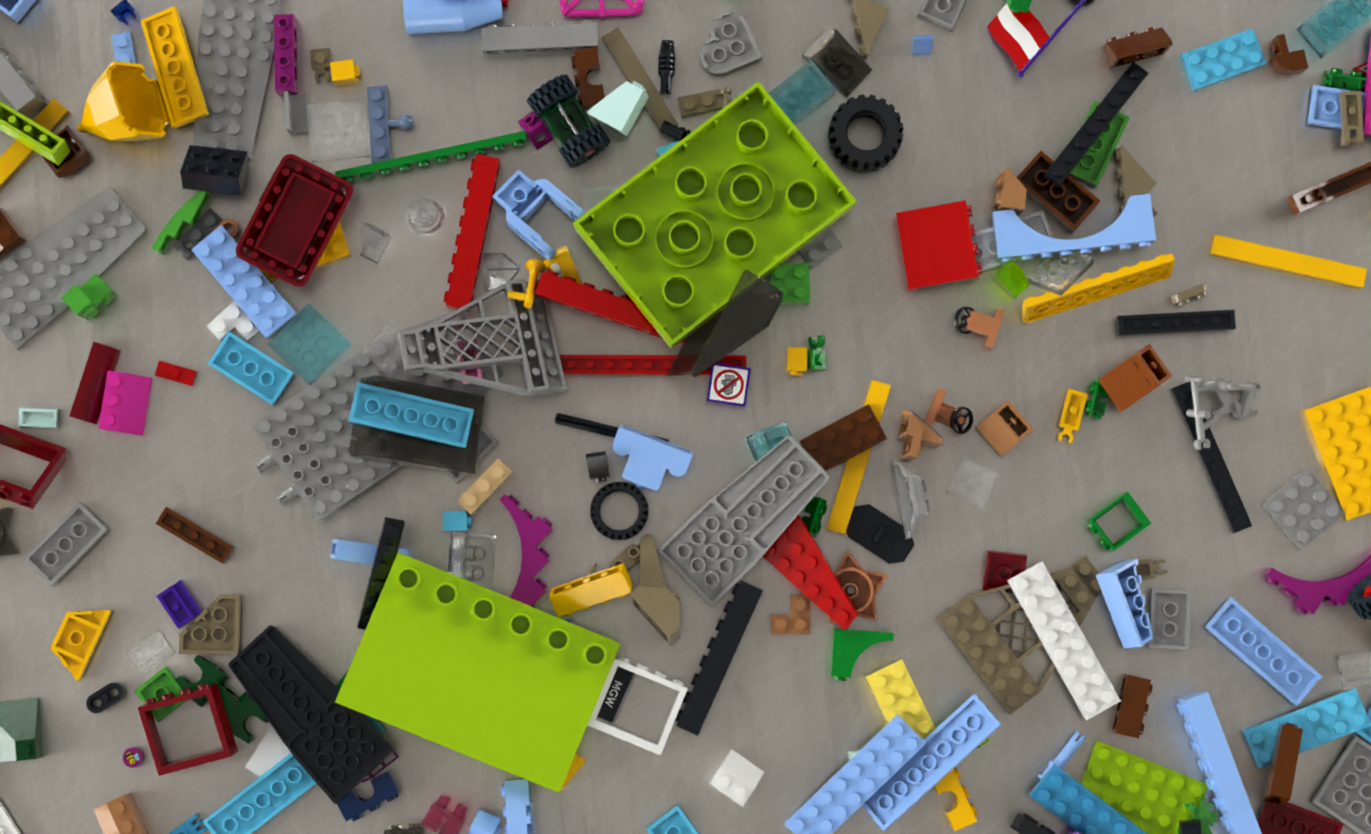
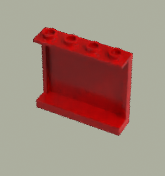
(938, 245)

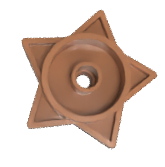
(865, 583)

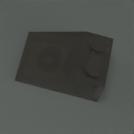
(837, 61)

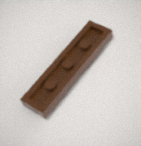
(194, 535)

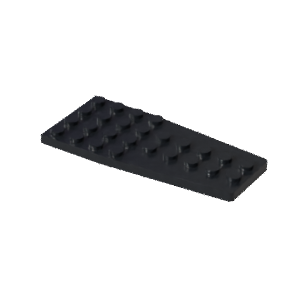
(299, 702)

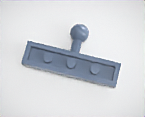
(380, 123)

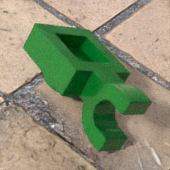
(816, 356)

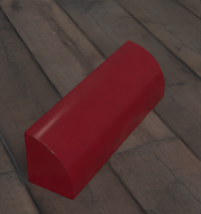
(92, 385)

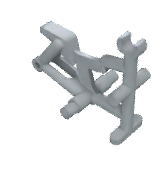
(1240, 409)

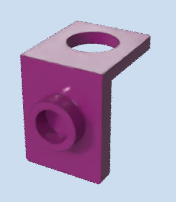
(534, 126)

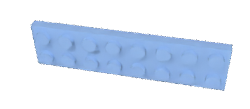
(940, 755)
(857, 779)

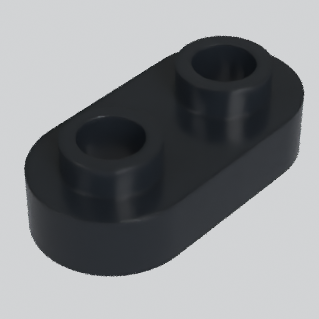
(106, 697)

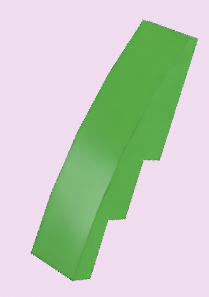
(187, 214)

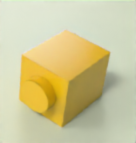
(344, 72)
(796, 360)

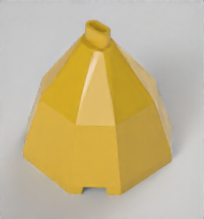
(125, 105)

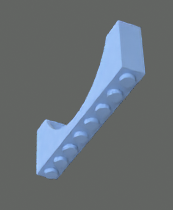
(1017, 240)

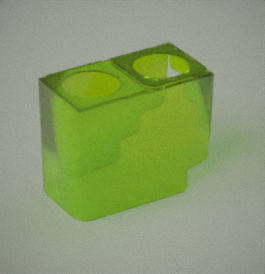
(1011, 279)

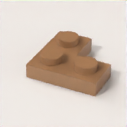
(797, 622)

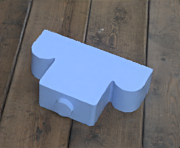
(649, 457)

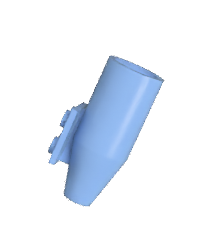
(449, 15)

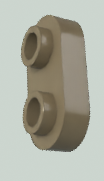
(1183, 297)

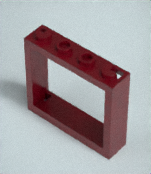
(36, 447)
(220, 718)

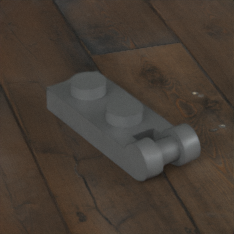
(197, 233)

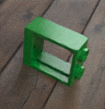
(1134, 510)

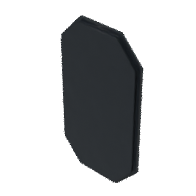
(879, 534)

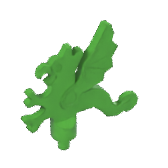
(1200, 813)

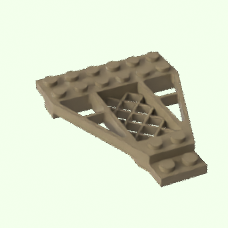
(990, 653)

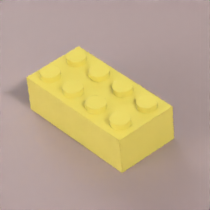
(898, 695)

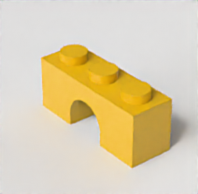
(962, 812)

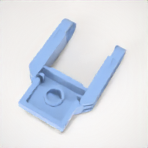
(523, 198)

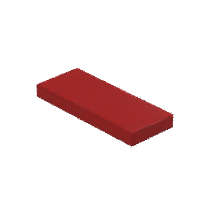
(175, 373)

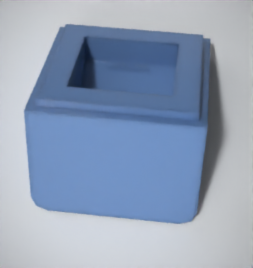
(922, 45)

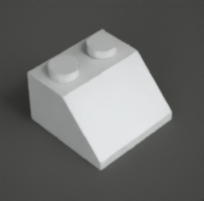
(736, 777)

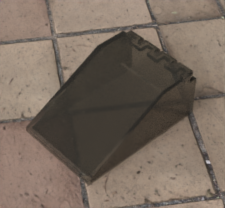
(743, 317)
(406, 450)

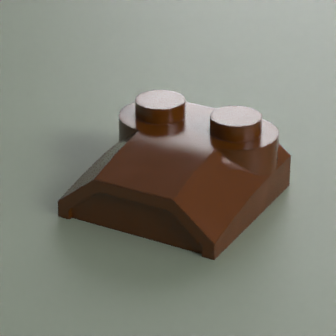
(75, 159)

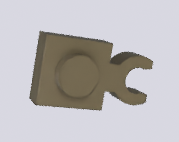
(321, 61)
(1147, 569)

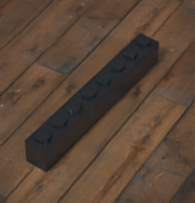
(719, 657)

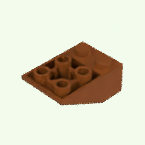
(1135, 377)

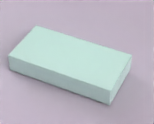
(39, 418)

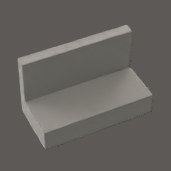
(296, 113)

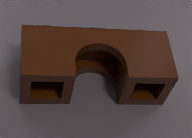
(587, 61)

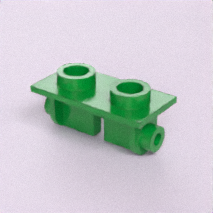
(1337, 77)
(1094, 405)
(817, 508)

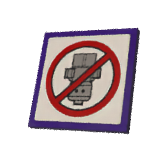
(728, 384)

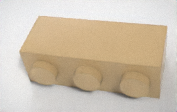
(485, 487)

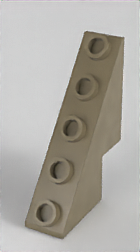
(869, 21)
(1132, 177)

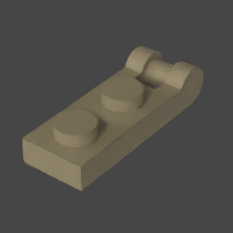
(704, 102)
(1351, 118)

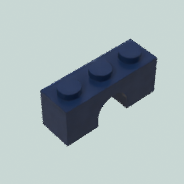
(384, 787)

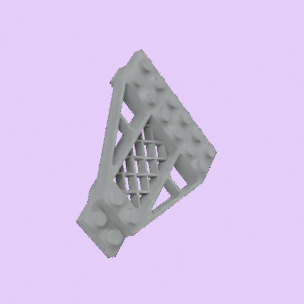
(533, 338)

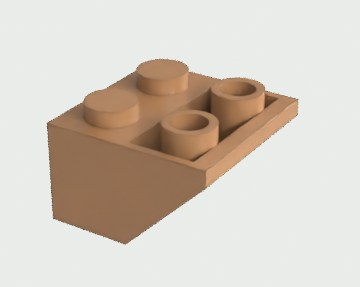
(1010, 193)
(1004, 428)

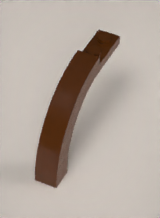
(1330, 189)

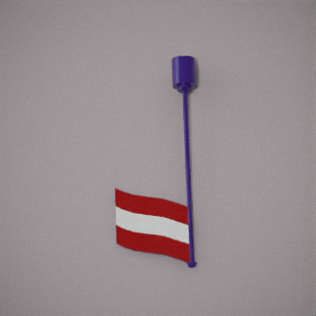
(1022, 35)

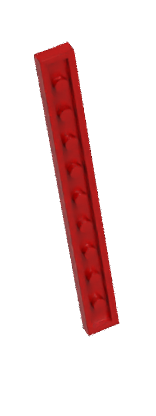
(631, 364)

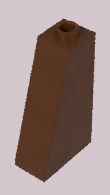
(1283, 765)

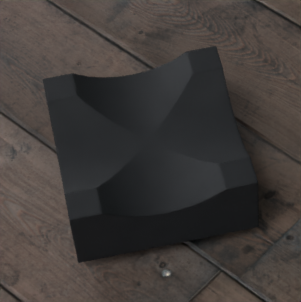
(1028, 825)

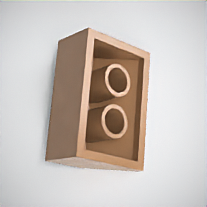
(120, 816)

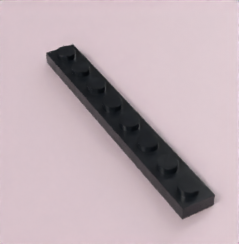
(1095, 124)
(1213, 464)

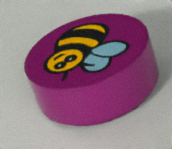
(133, 757)

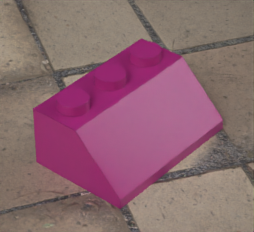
(125, 403)

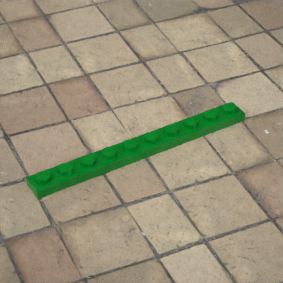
(439, 155)

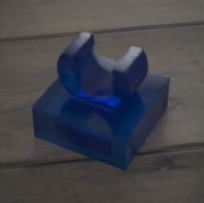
(122, 10)

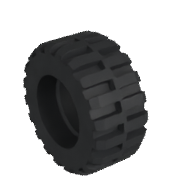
(873, 109)

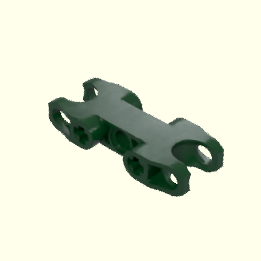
(237, 708)

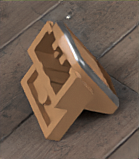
(915, 435)

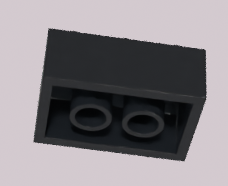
(215, 170)

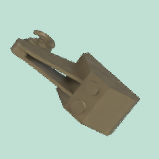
(651, 596)

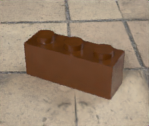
(1132, 706)

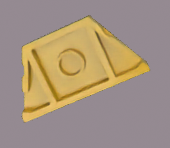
(79, 638)

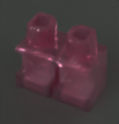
(438, 812)

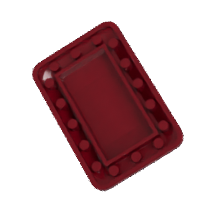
(294, 220)

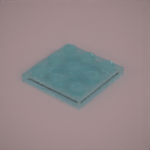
(309, 344)

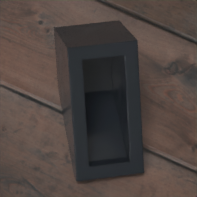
(598, 466)

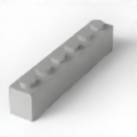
(539, 38)

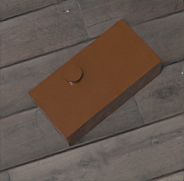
(1067, 204)

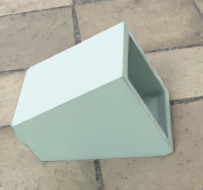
(621, 107)

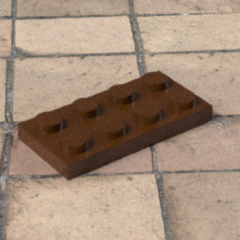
(844, 438)

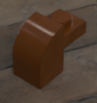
(1284, 61)

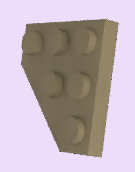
(214, 629)

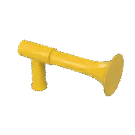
(534, 266)

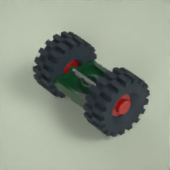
(568, 121)

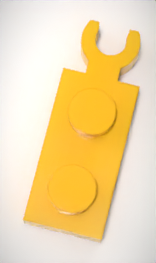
(1071, 413)

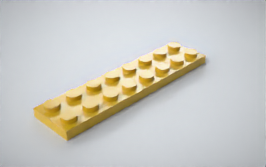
(1098, 288)

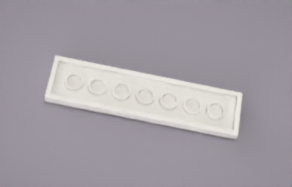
(1063, 640)

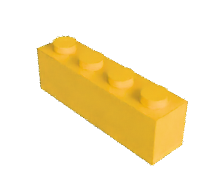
(591, 590)

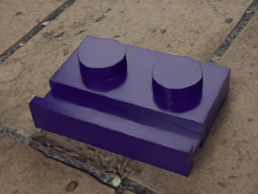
(179, 604)

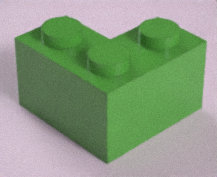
(89, 298)

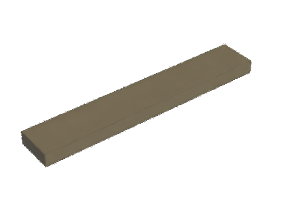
(635, 72)

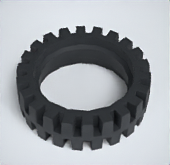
(619, 487)

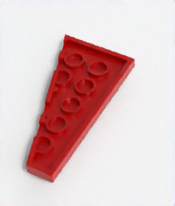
(804, 565)

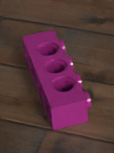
(286, 54)

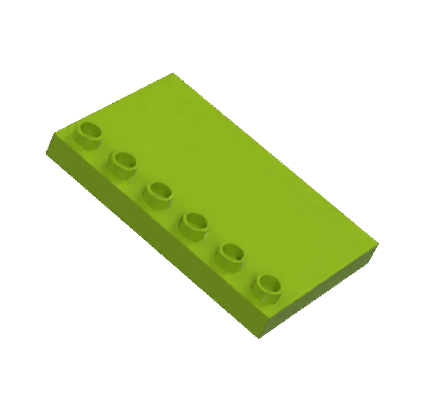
(714, 204)
(478, 672)

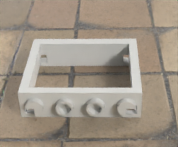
(627, 736)

